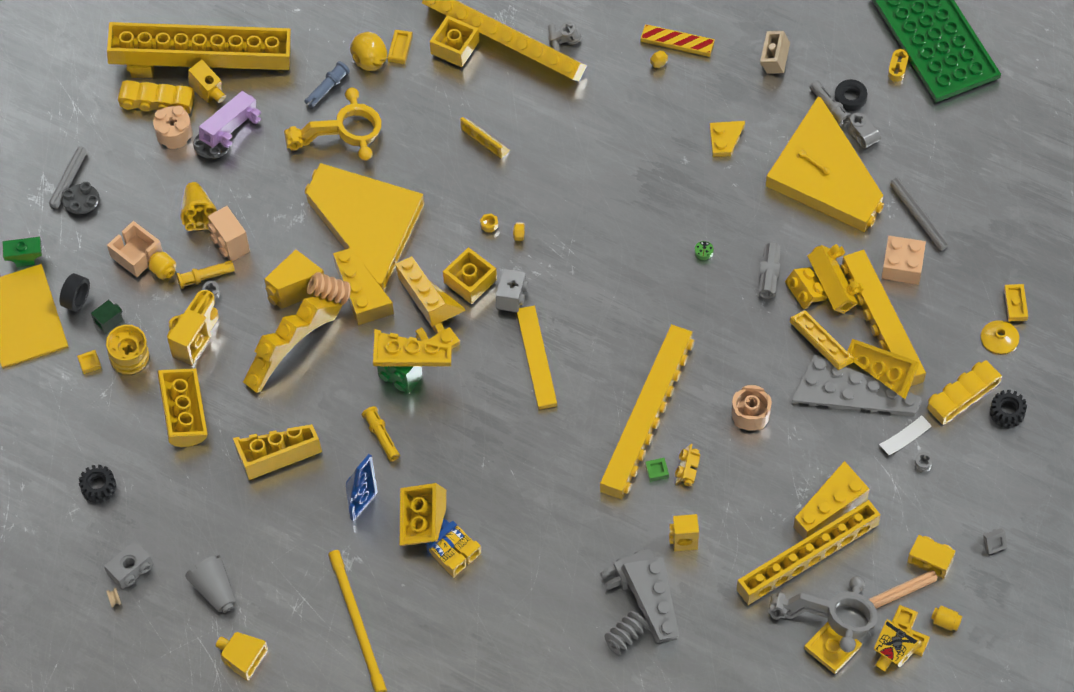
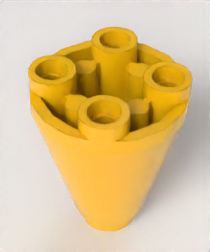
(196, 208)

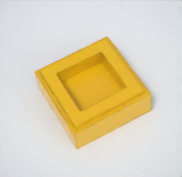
(89, 361)

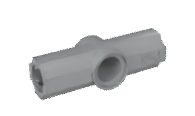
(769, 270)

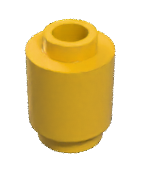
(946, 618)

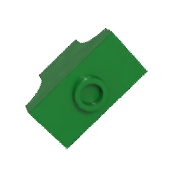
(22, 251)

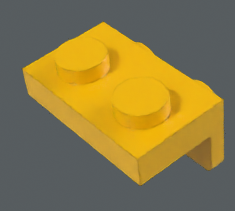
(805, 287)

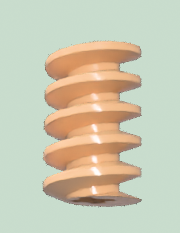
(329, 287)

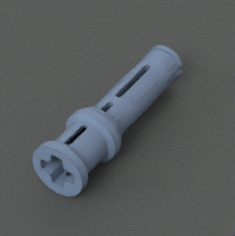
(332, 79)

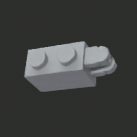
(620, 578)

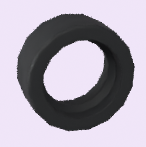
(74, 292)

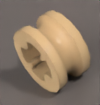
(113, 597)

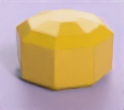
(659, 59)
(489, 223)
(519, 231)

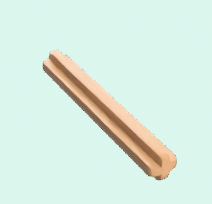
(904, 589)

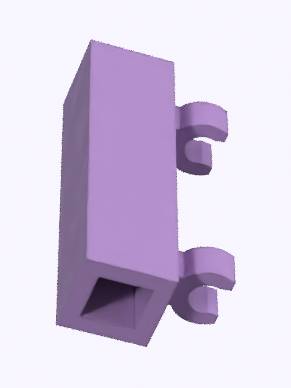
(227, 119)

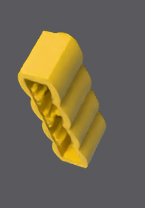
(151, 96)
(964, 391)

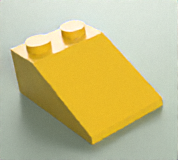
(421, 513)

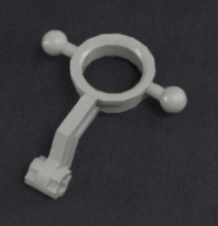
(783, 607)

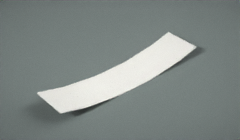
(906, 436)

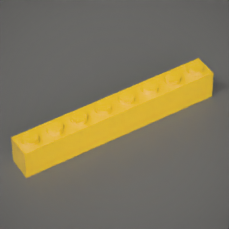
(879, 310)

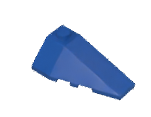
(361, 487)

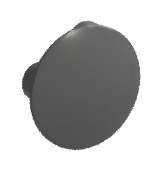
(207, 151)
(80, 198)

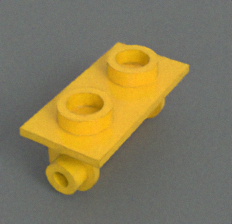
(688, 458)

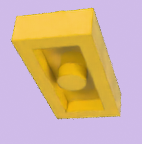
(1016, 302)

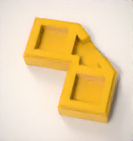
(905, 619)

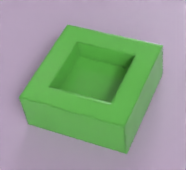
(657, 469)

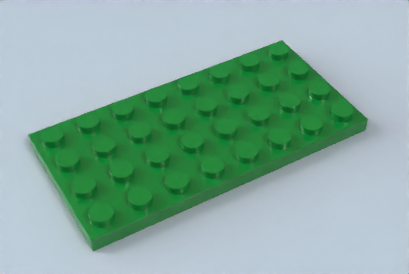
(939, 45)

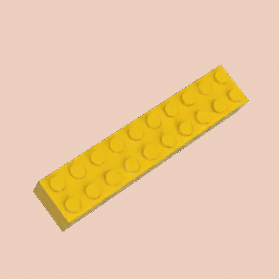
(190, 43)

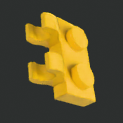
(442, 336)

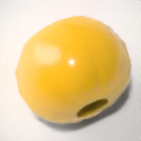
(368, 51)

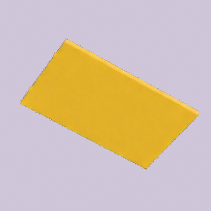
(28, 317)

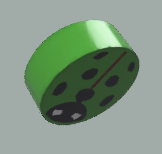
(704, 250)

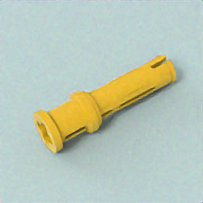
(196, 276)
(377, 426)

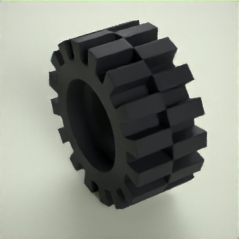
(1005, 418)
(91, 475)

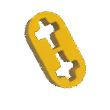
(899, 65)

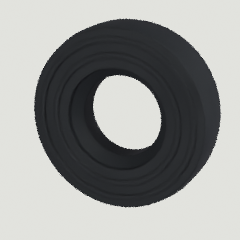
(856, 86)

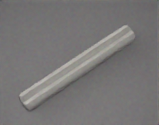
(68, 176)

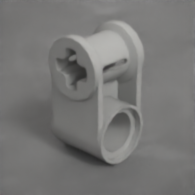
(863, 130)

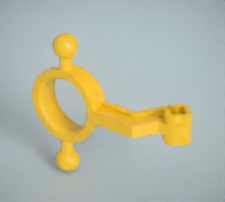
(298, 138)

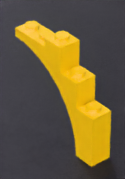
(292, 329)

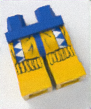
(453, 548)

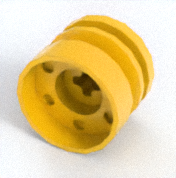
(127, 349)

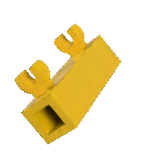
(832, 279)

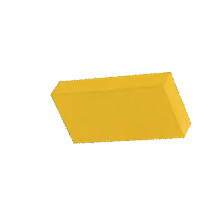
(400, 46)

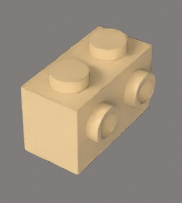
(775, 52)

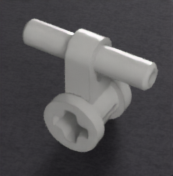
(564, 35)

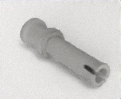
(834, 107)

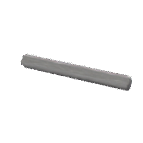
(919, 214)

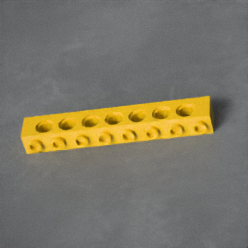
(808, 552)

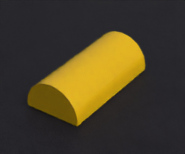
(182, 407)

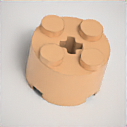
(172, 127)
(751, 408)

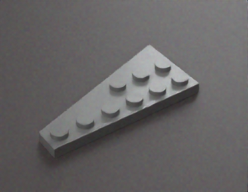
(850, 391)

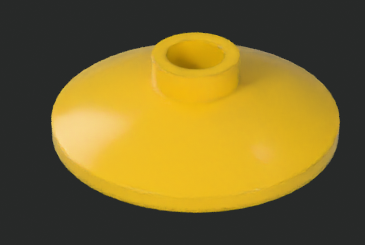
(996, 343)

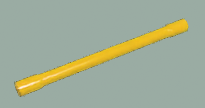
(339, 568)

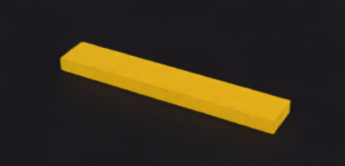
(536, 357)

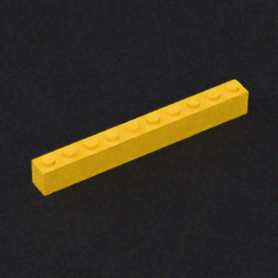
(510, 37)
(646, 412)

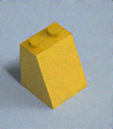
(290, 279)

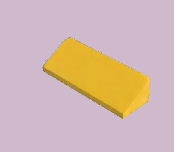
(483, 138)

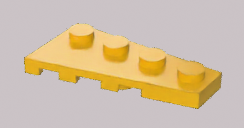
(401, 351)
(887, 367)

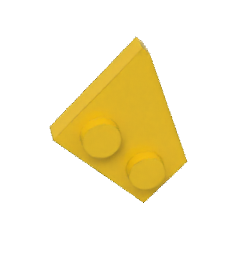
(725, 137)

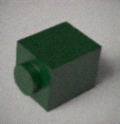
(107, 316)

